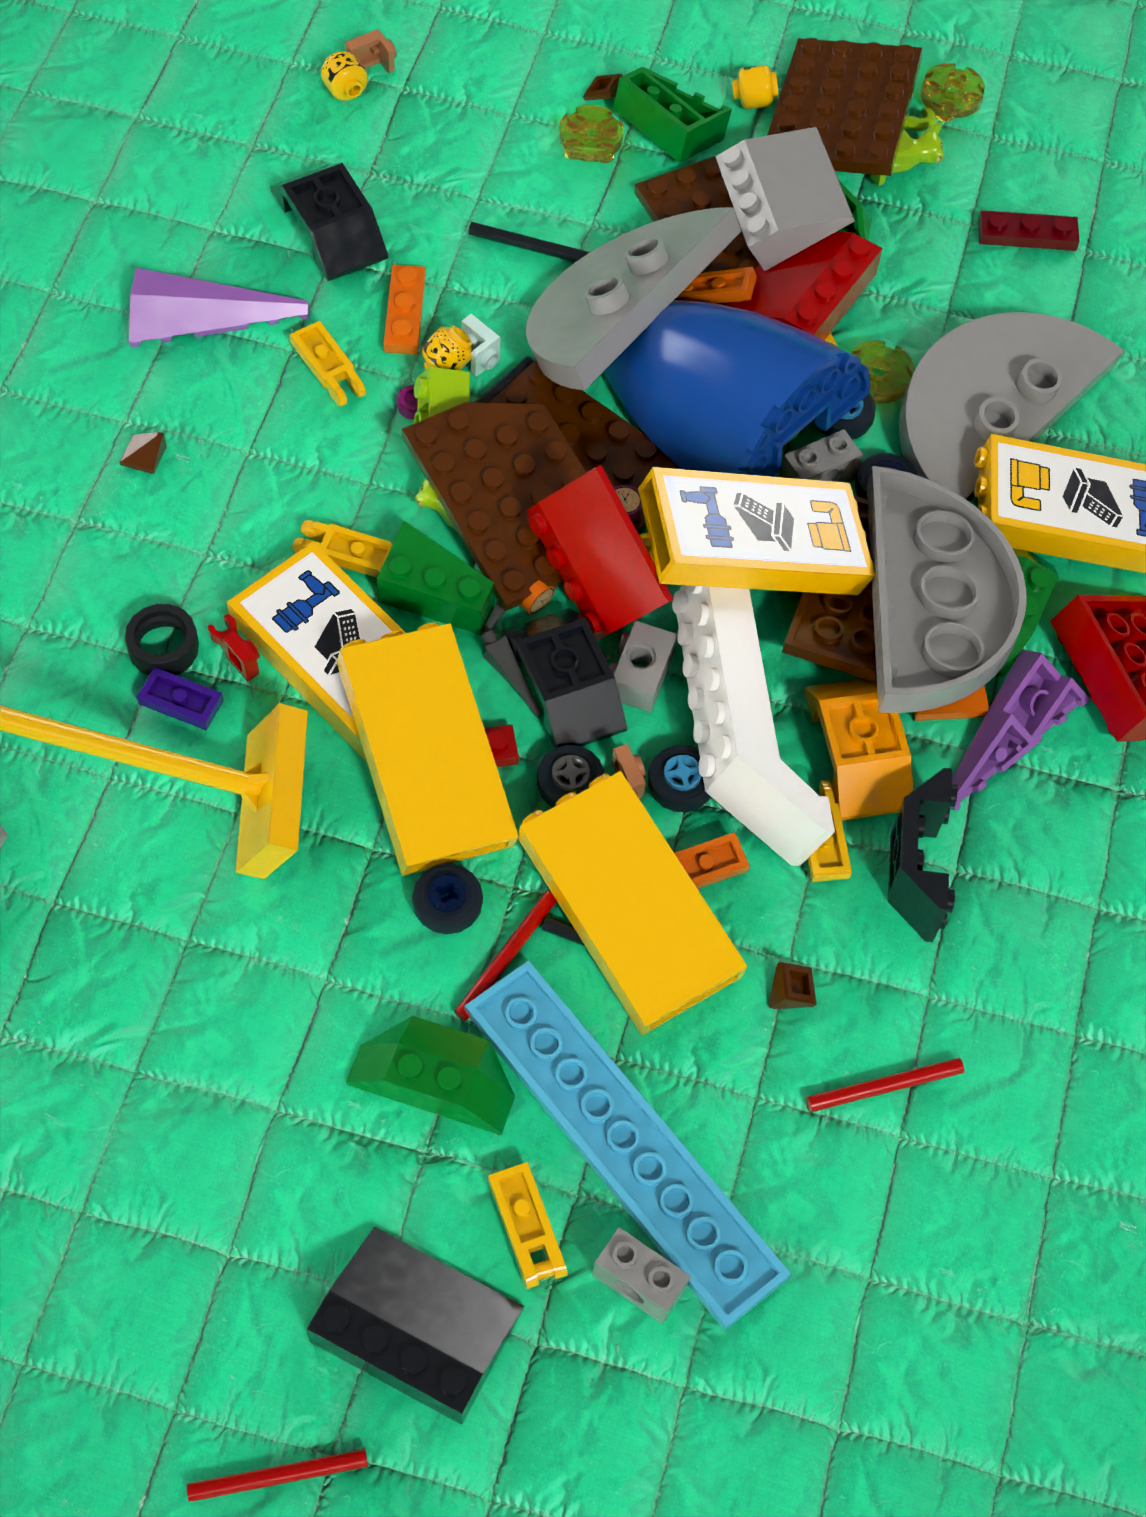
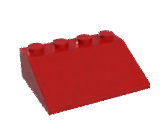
(816, 283)
(598, 553)
(1109, 653)

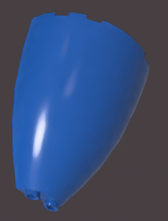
(732, 386)

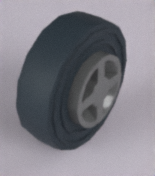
(570, 764)

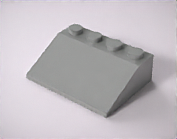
(784, 193)

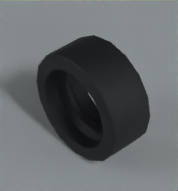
(162, 616)

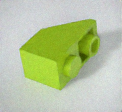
(440, 390)

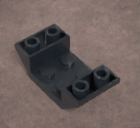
(335, 219)
(569, 678)
(916, 894)

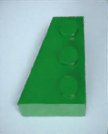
(669, 116)
(434, 582)

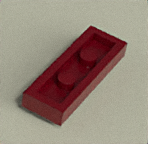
(1028, 230)

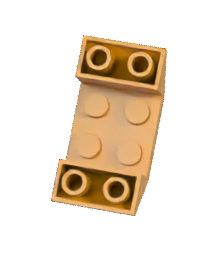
(864, 746)

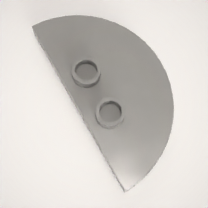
(619, 291)
(998, 378)
(941, 593)

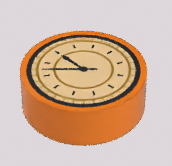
(539, 598)

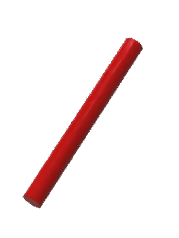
(508, 951)
(884, 1085)
(276, 1475)

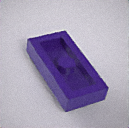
(180, 698)

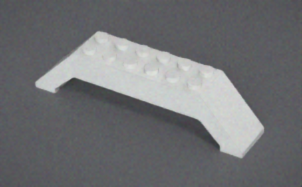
(737, 725)

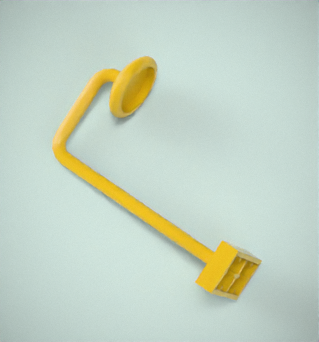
(268, 784)

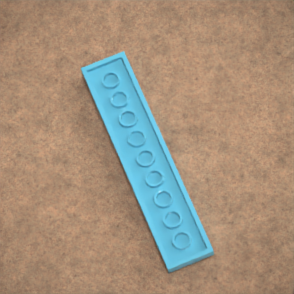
(628, 1145)

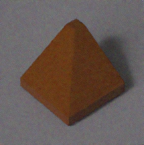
(603, 87)
(144, 452)
(792, 987)

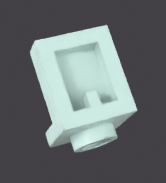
(485, 344)

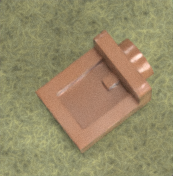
(373, 49)
(631, 767)

